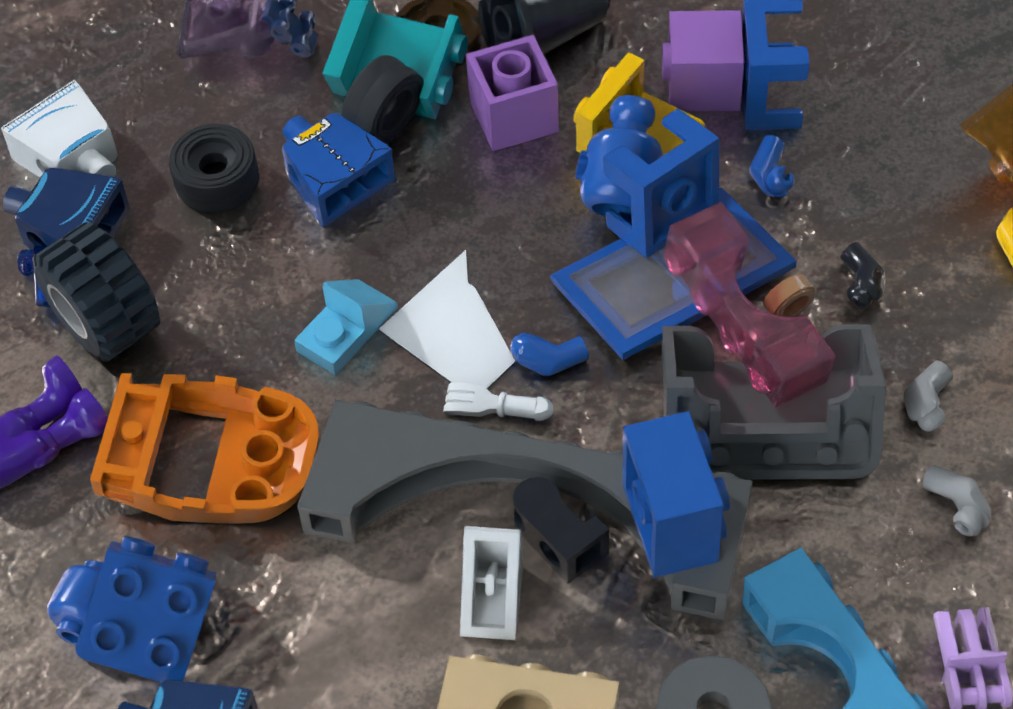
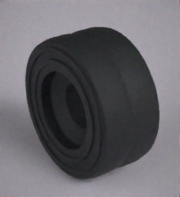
(383, 98)
(215, 191)

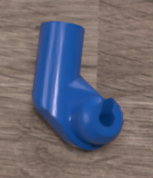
(766, 171)
(546, 357)

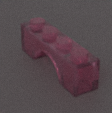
(779, 352)

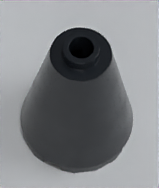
(548, 20)

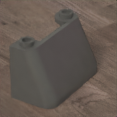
(815, 436)

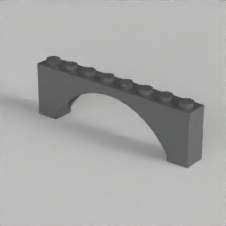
(386, 458)

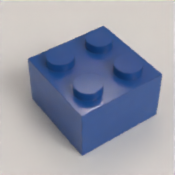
(674, 493)

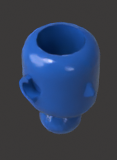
(630, 121)

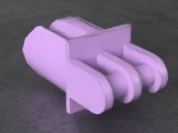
(972, 658)

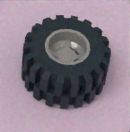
(96, 291)

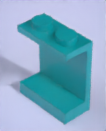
(423, 47)

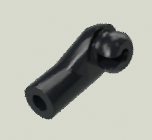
(867, 273)

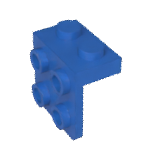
(146, 611)

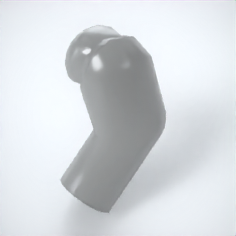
(922, 396)
(964, 491)

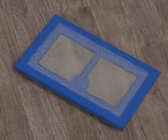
(635, 296)

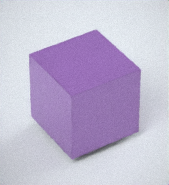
(704, 60)
(513, 92)

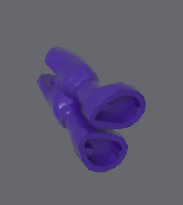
(25, 445)

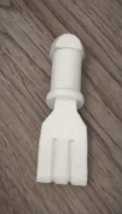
(477, 401)

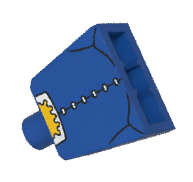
(334, 164)

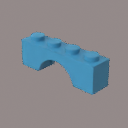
(797, 606)

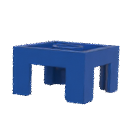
(769, 63)
(666, 189)

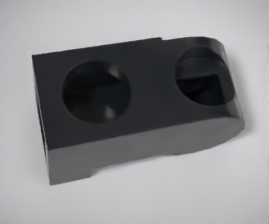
(556, 531)

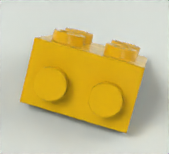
(624, 79)

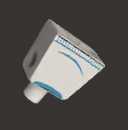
(62, 134)

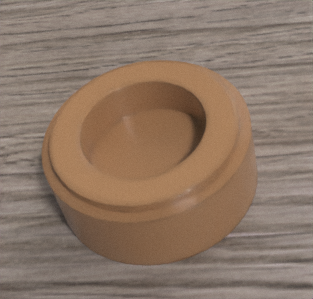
(790, 296)

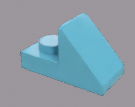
(345, 324)

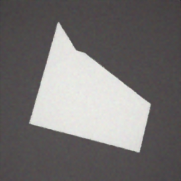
(452, 329)

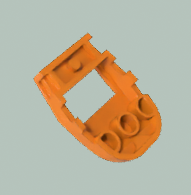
(259, 460)

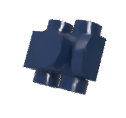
(290, 28)

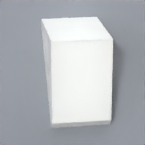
(491, 582)

